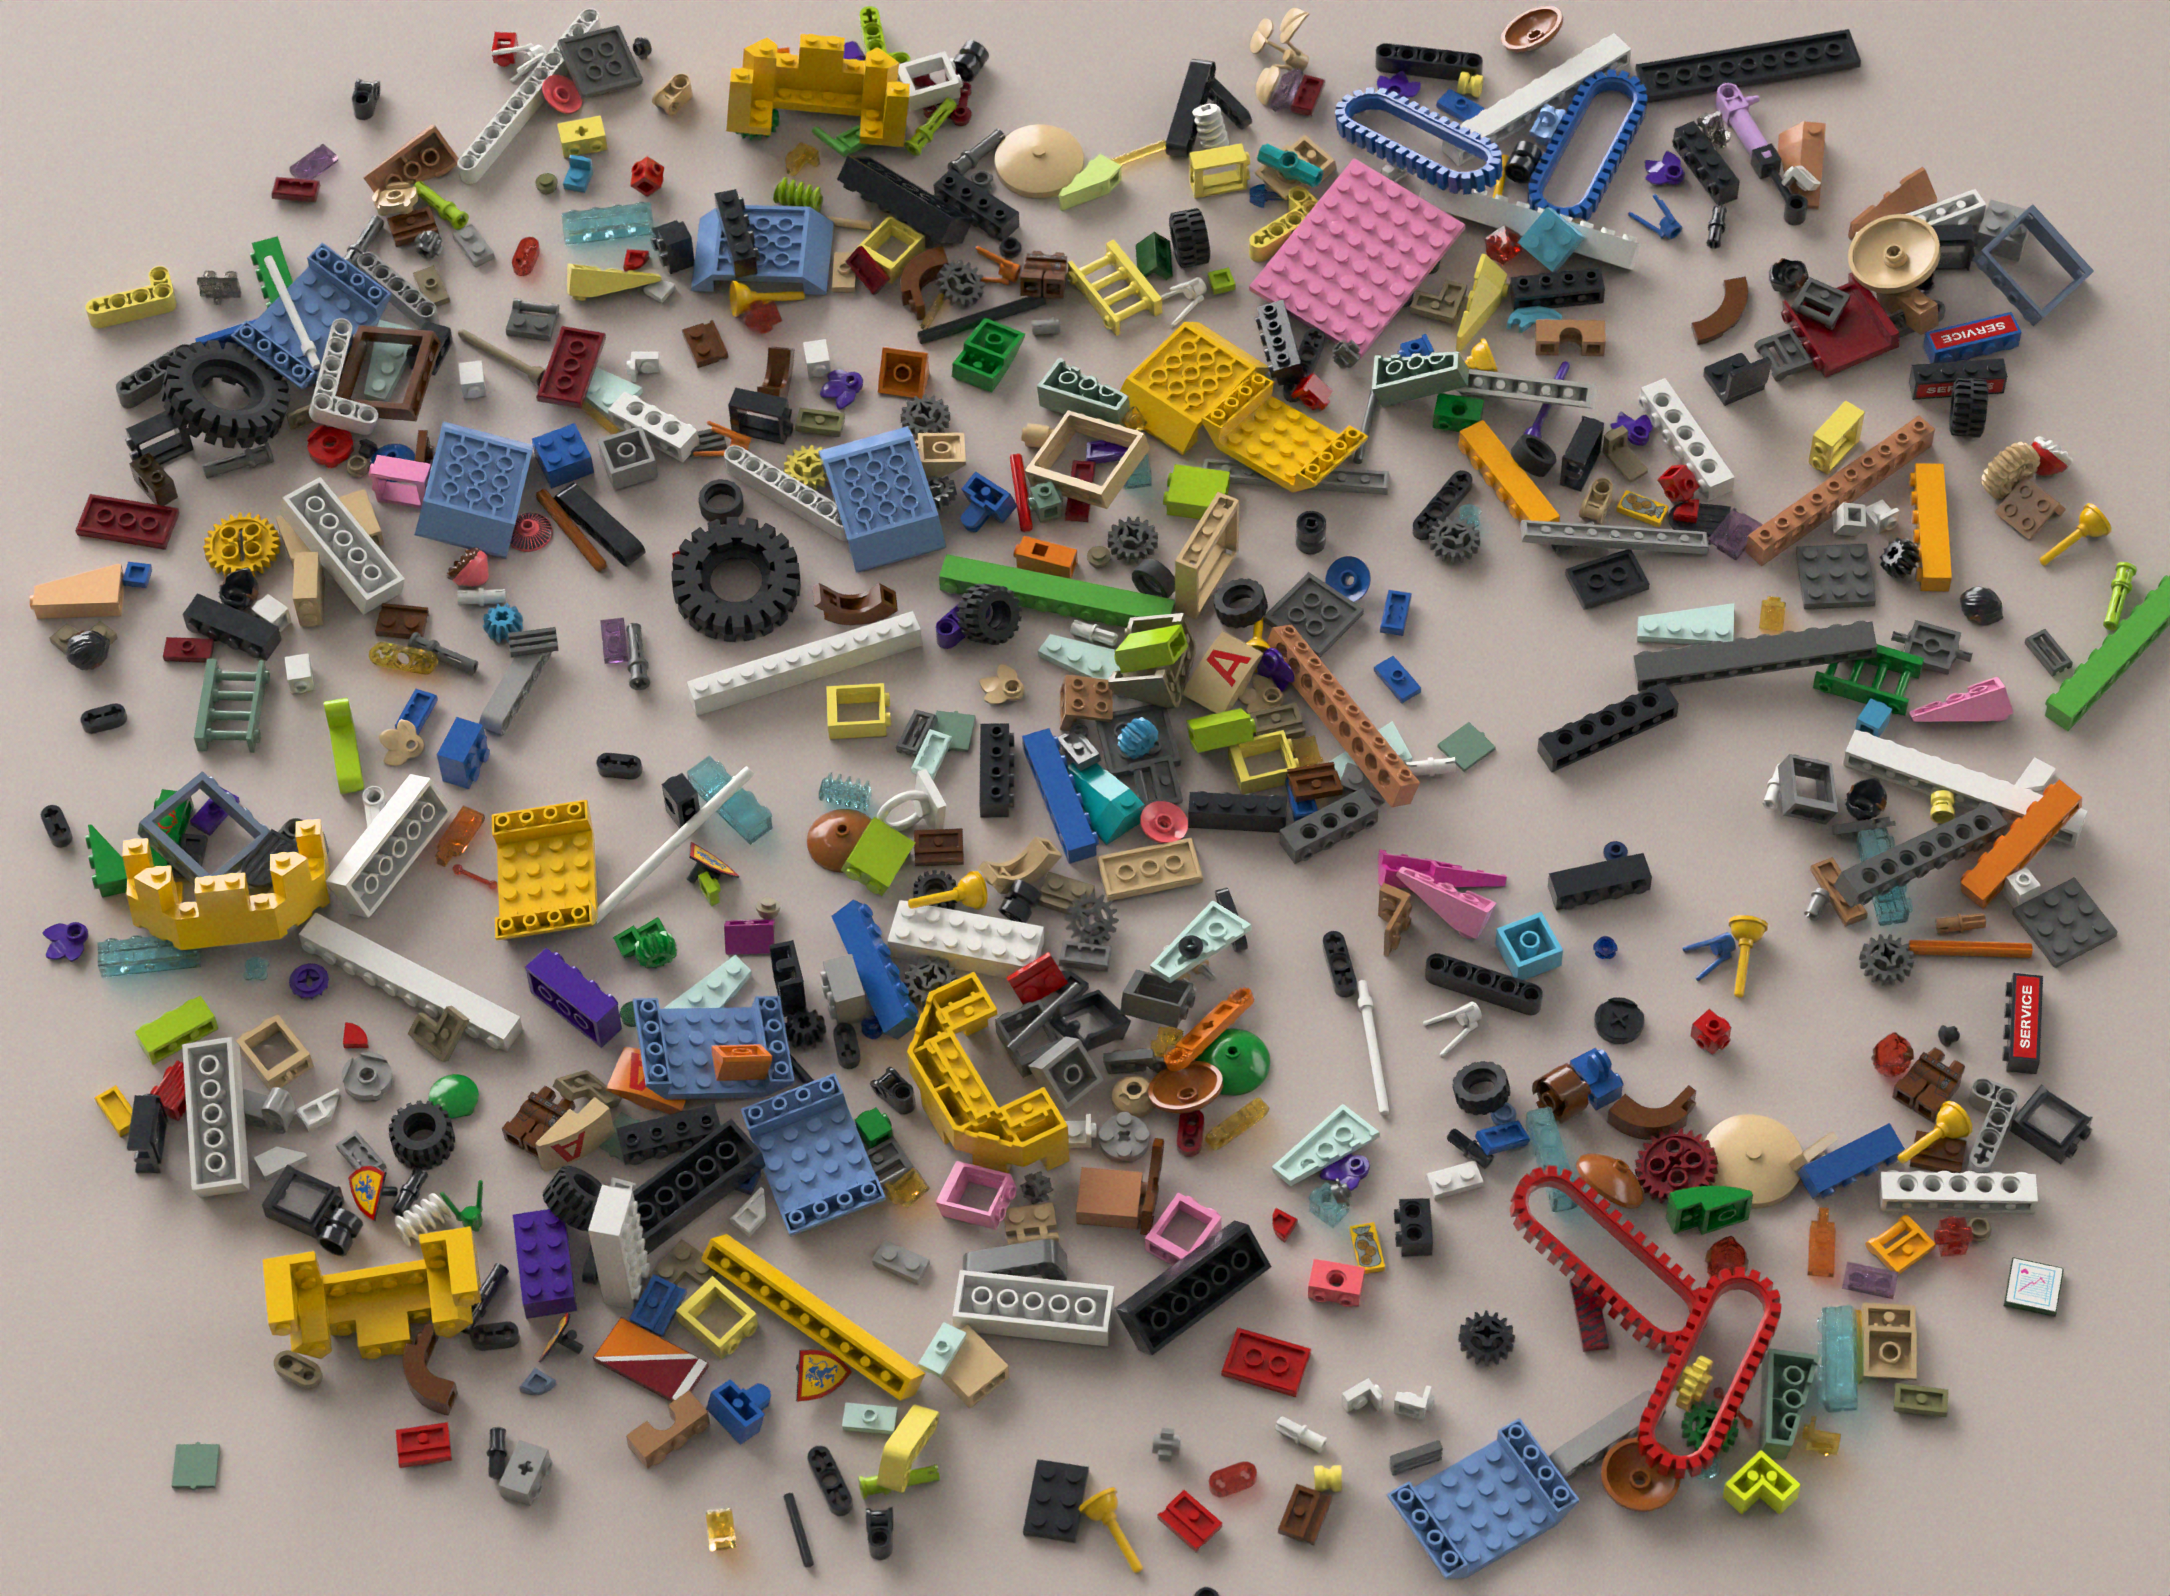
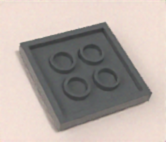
(600, 62)
(1835, 576)
(1315, 612)
(1116, 760)
(2064, 922)

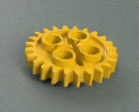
(259, 544)

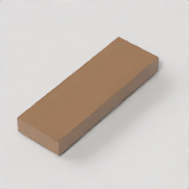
(1826, 874)

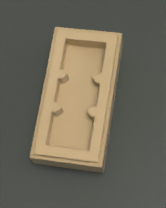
(843, 277)
(1814, 1151)

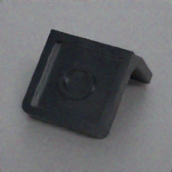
(1737, 377)

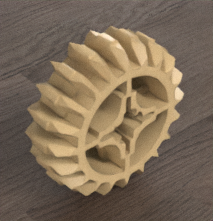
(2009, 469)

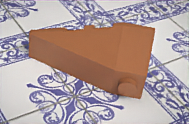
(1804, 147)
(418, 160)
(1912, 195)

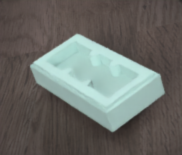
(932, 753)
(942, 1350)
(869, 1418)

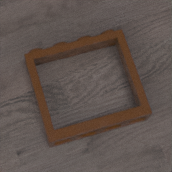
(419, 379)

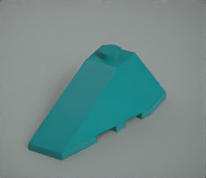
(1108, 801)

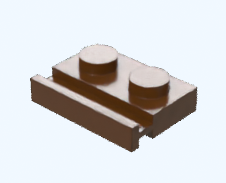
(408, 226)
(705, 344)
(424, 450)
(401, 621)
(1314, 782)
(938, 847)
(1941, 1155)
(1304, 1514)

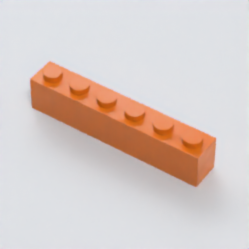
(2021, 843)

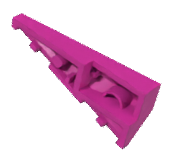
(1440, 871)

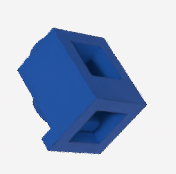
(1419, 345)

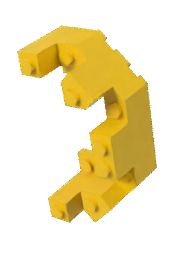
(819, 83)
(223, 906)
(958, 1098)
(374, 1300)

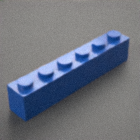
(1059, 795)
(875, 969)

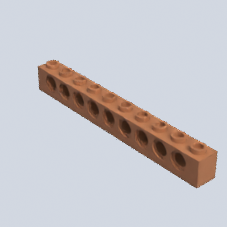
(1842, 487)
(1345, 718)

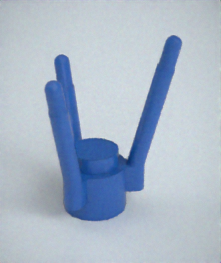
(1668, 225)
(1719, 945)

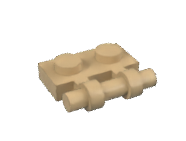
(1028, 1220)

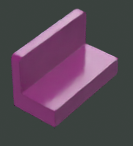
(748, 936)

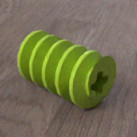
(798, 196)

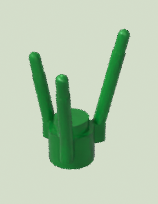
(470, 1215)

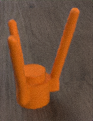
(1008, 270)
(736, 439)

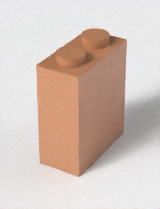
(1110, 1198)

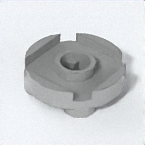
(367, 1089)
(1124, 1125)

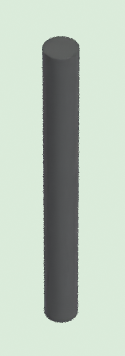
(1366, 426)
(1036, 1024)

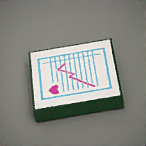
(2033, 1287)

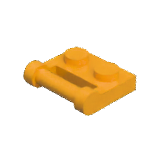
(1906, 1250)

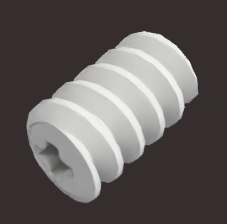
(1210, 126)
(421, 1218)

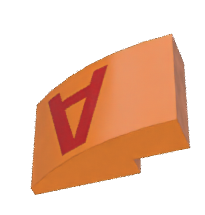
(629, 1083)

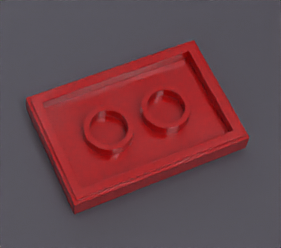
(1266, 1362)

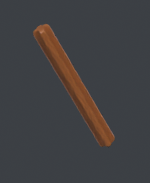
(571, 530)

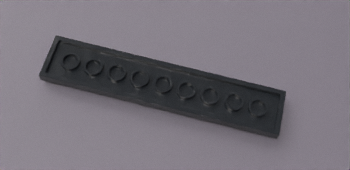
(1748, 65)

